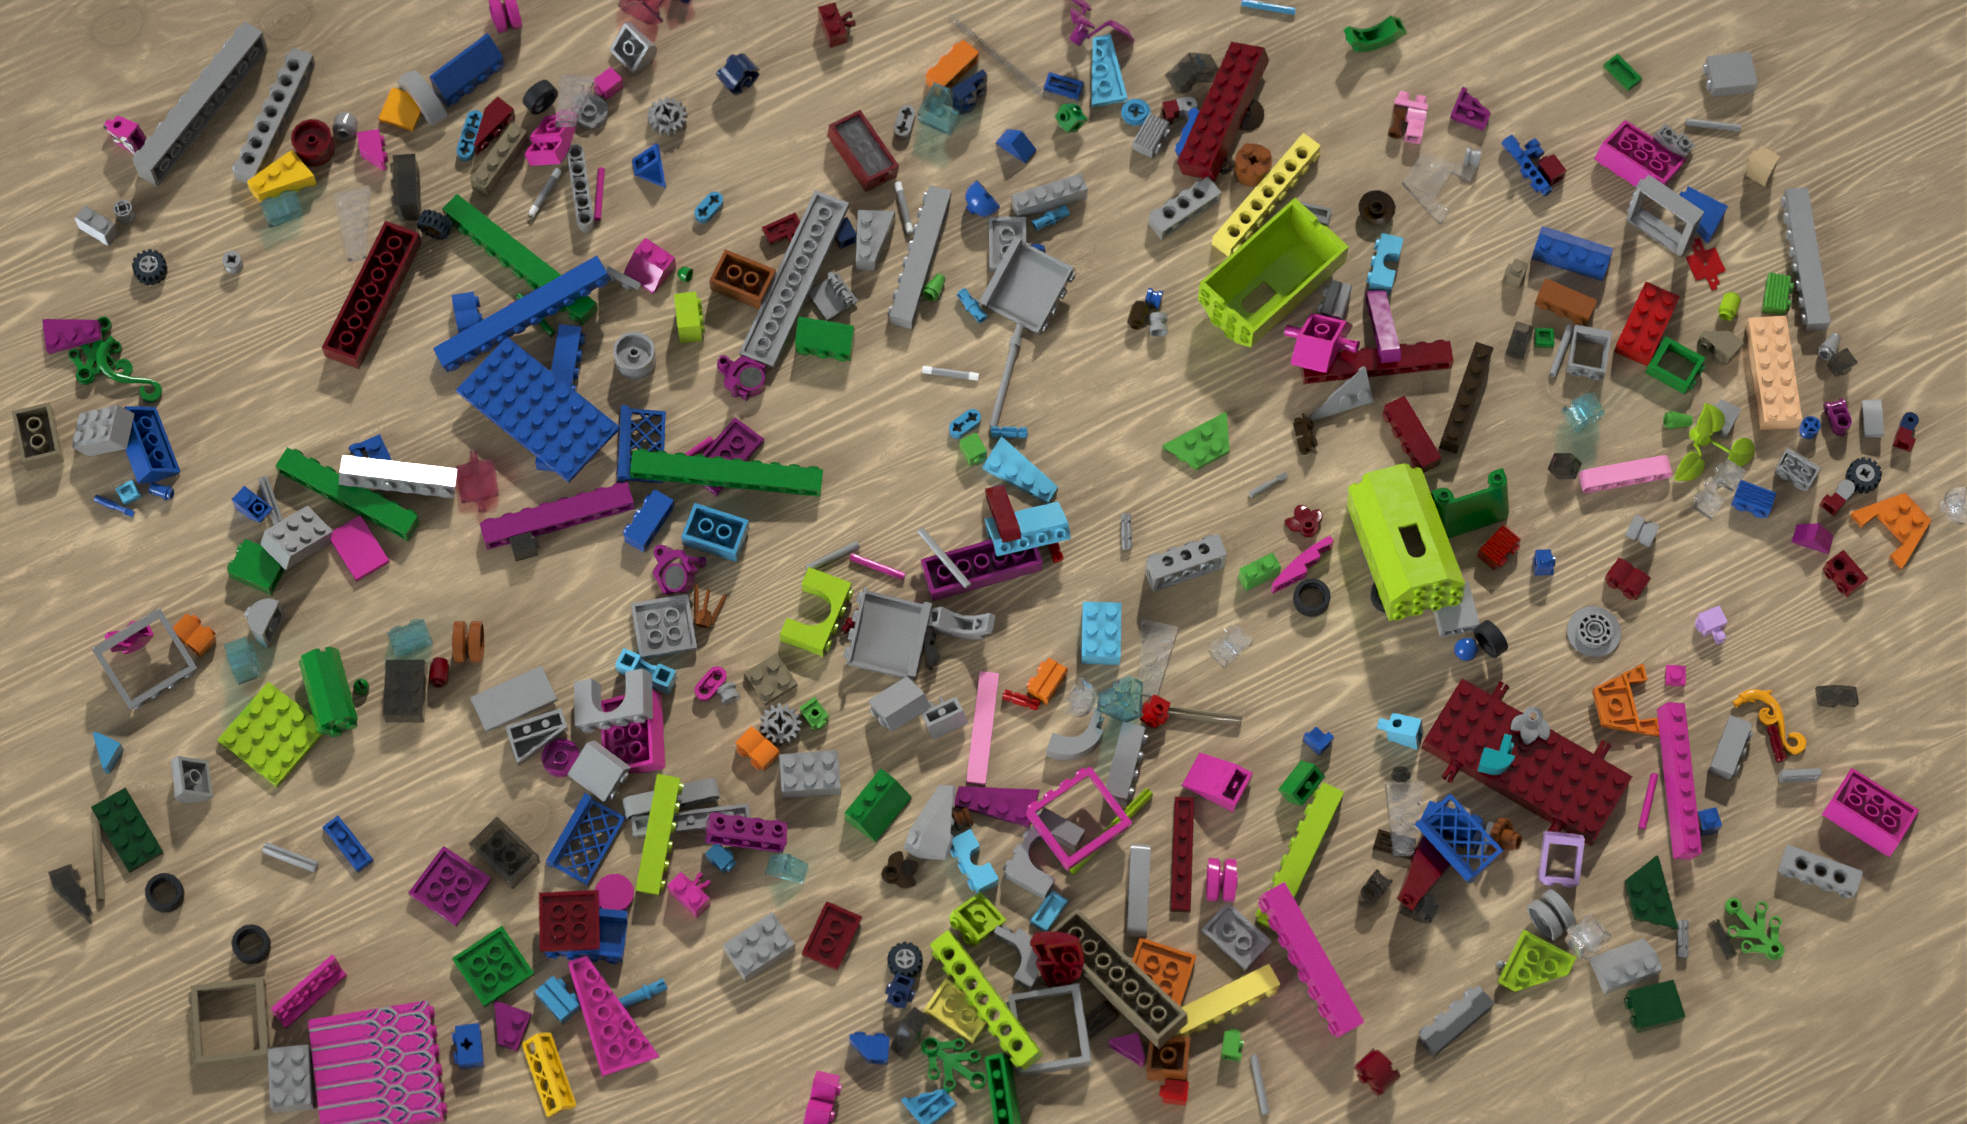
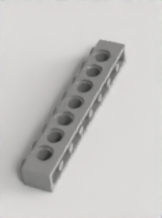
(295, 59)

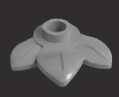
(1530, 728)

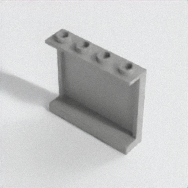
(1028, 286)
(887, 634)

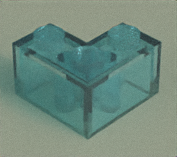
(935, 111)
(243, 660)
(1122, 700)

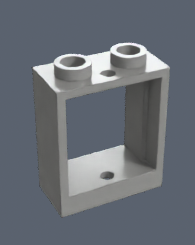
(1593, 336)

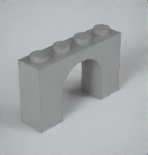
(635, 707)
(1020, 868)

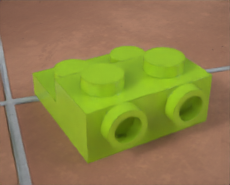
(976, 919)

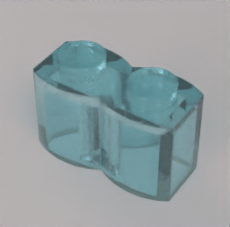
(281, 208)

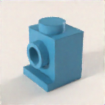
(721, 858)

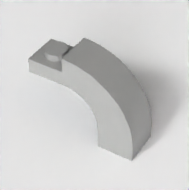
(423, 95)
(960, 625)
(1076, 747)
(1020, 941)

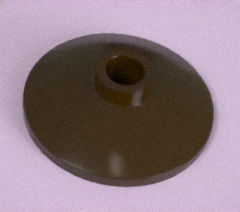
(1253, 118)
(1379, 200)

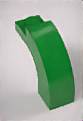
(1376, 36)

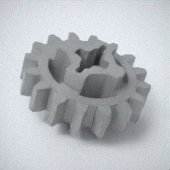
(661, 121)
(792, 723)

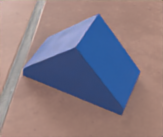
(1016, 144)

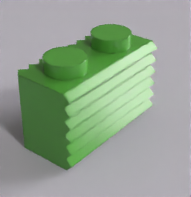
(1776, 294)
(1259, 571)

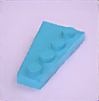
(1106, 74)

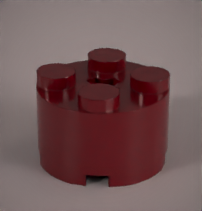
(1377, 1072)

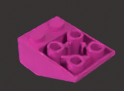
(1218, 781)

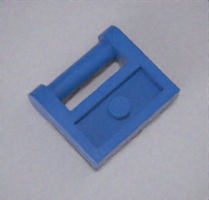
(374, 446)

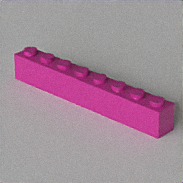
(1679, 781)

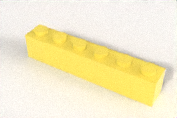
(1229, 999)

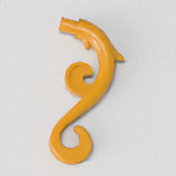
(1763, 716)

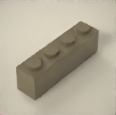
(499, 159)

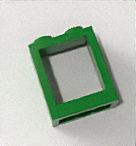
(1667, 377)

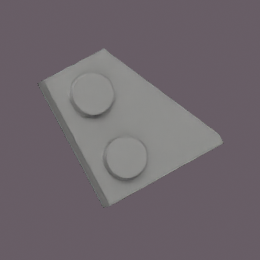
(627, 282)

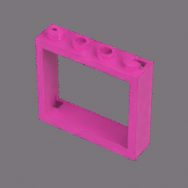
(1069, 862)

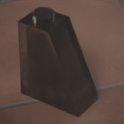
(910, 1033)

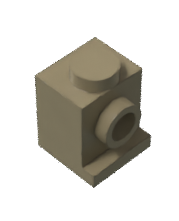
(1515, 273)

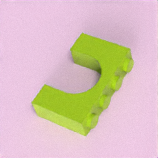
(818, 637)

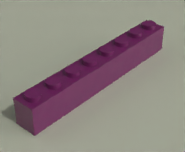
(558, 515)

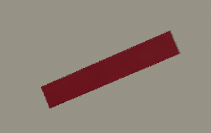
(1182, 854)

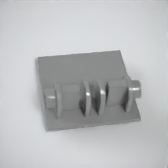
(832, 296)

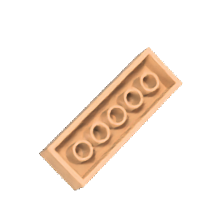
(1773, 373)

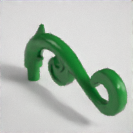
(124, 377)

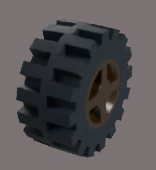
(434, 224)

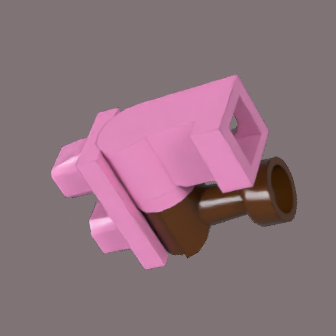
(1410, 112)

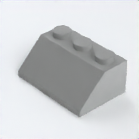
(1626, 966)

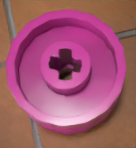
(505, 11)
(1225, 880)

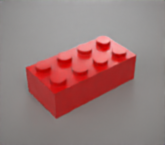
(1646, 323)

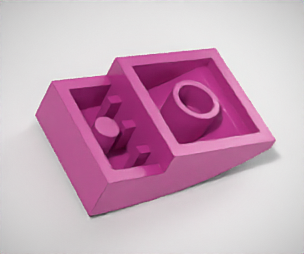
(549, 143)

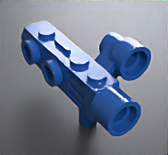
(1523, 158)

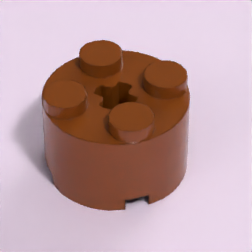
(1252, 164)

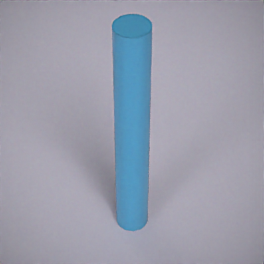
(1269, 7)

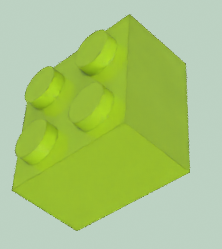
(689, 317)

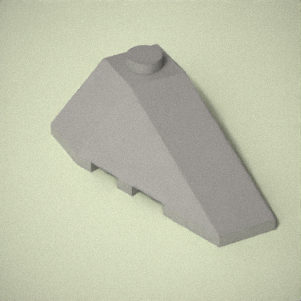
(931, 832)

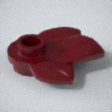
(1304, 519)

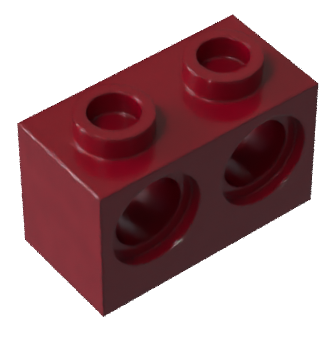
(1849, 571)

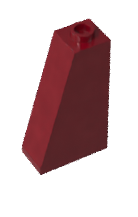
(1423, 873)

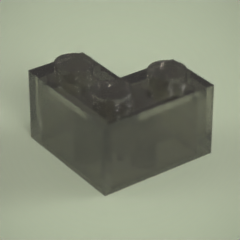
(1190, 70)

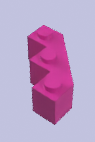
(822, 1098)

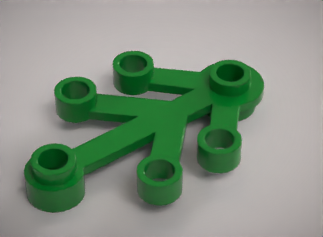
(91, 355)
(952, 1061)

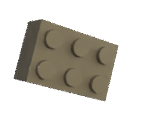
(37, 436)

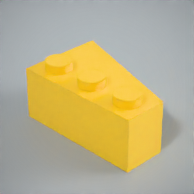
(282, 175)

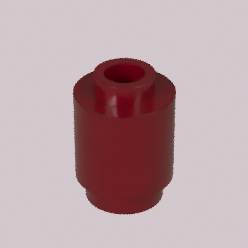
(439, 672)

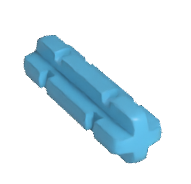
(1009, 432)

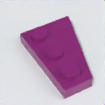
(69, 333)

